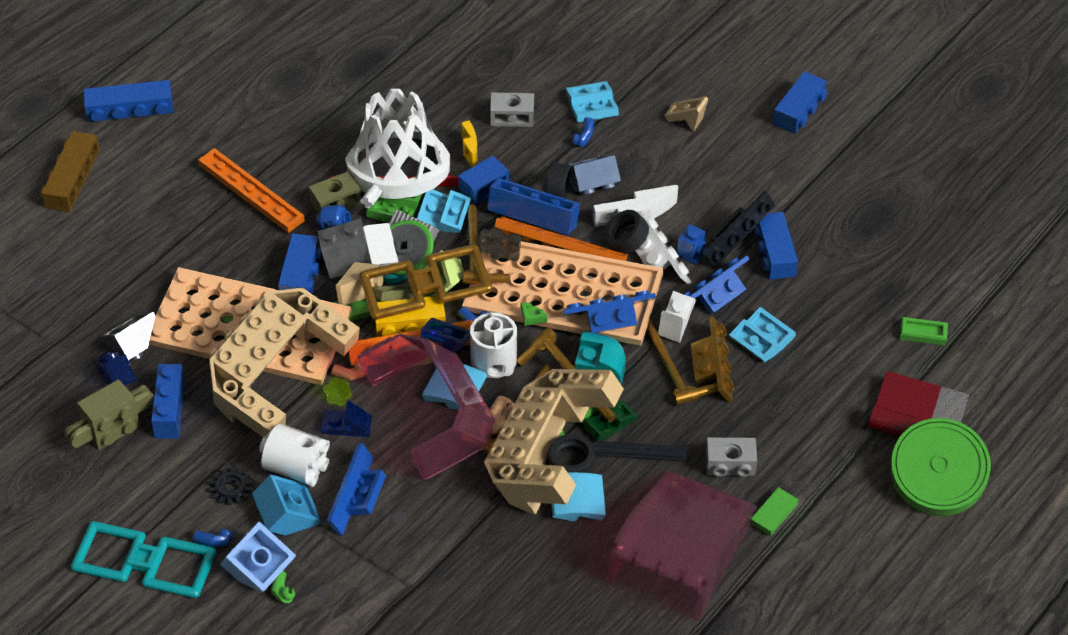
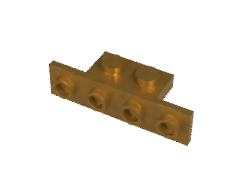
(711, 359)

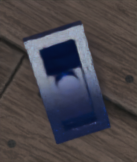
(447, 334)
(350, 422)

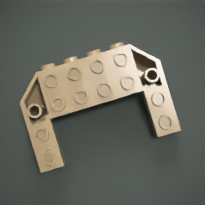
(257, 343)
(534, 423)

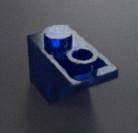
(114, 367)

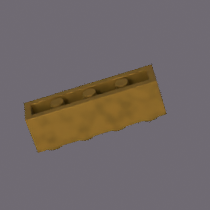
(70, 171)

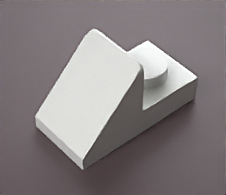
(676, 316)

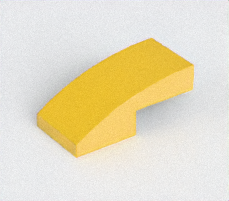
(469, 143)

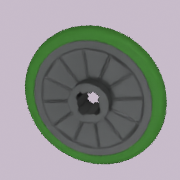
(416, 238)

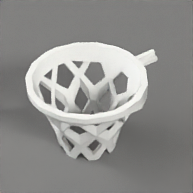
(395, 183)

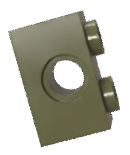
(335, 191)

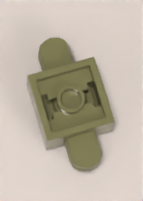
(109, 415)

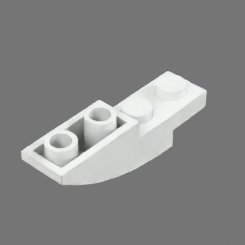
(650, 202)

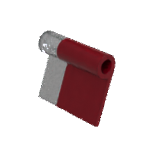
(908, 401)

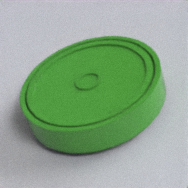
(940, 467)

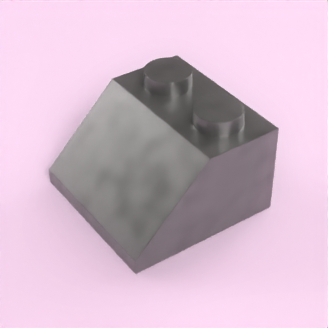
(343, 246)

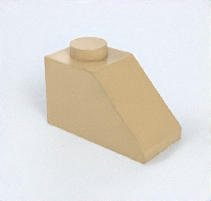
(350, 288)

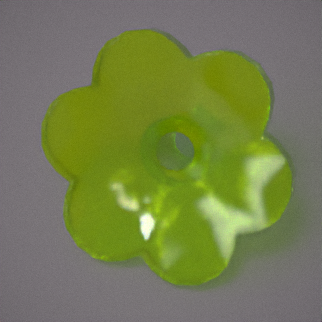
(334, 394)

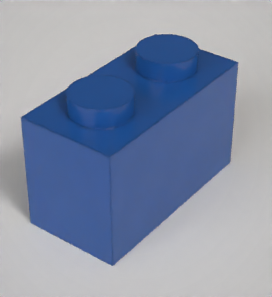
(478, 179)

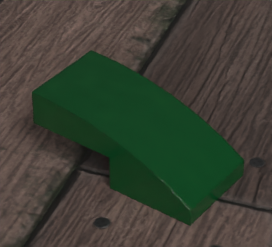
(600, 428)

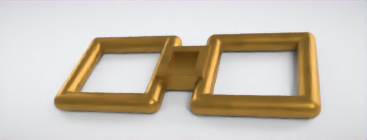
(425, 281)

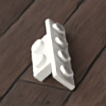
(657, 253)

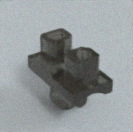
(500, 244)

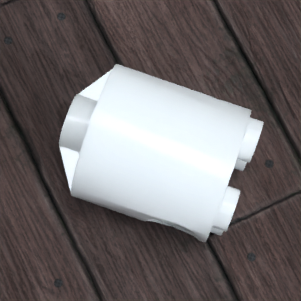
(493, 344)
(294, 454)

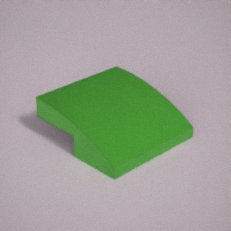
(384, 207)

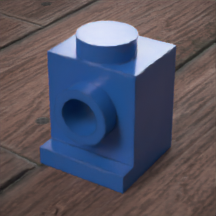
(692, 244)

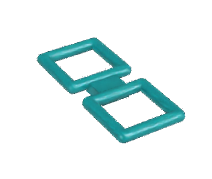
(143, 558)

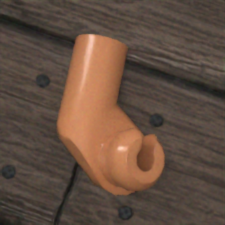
(348, 374)

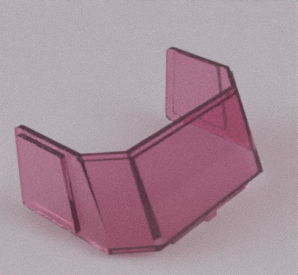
(473, 419)

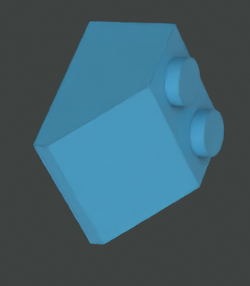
(285, 505)

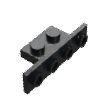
(737, 228)

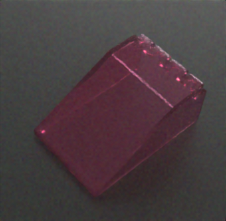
(684, 532)

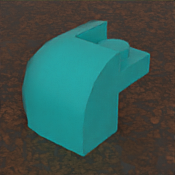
(601, 353)

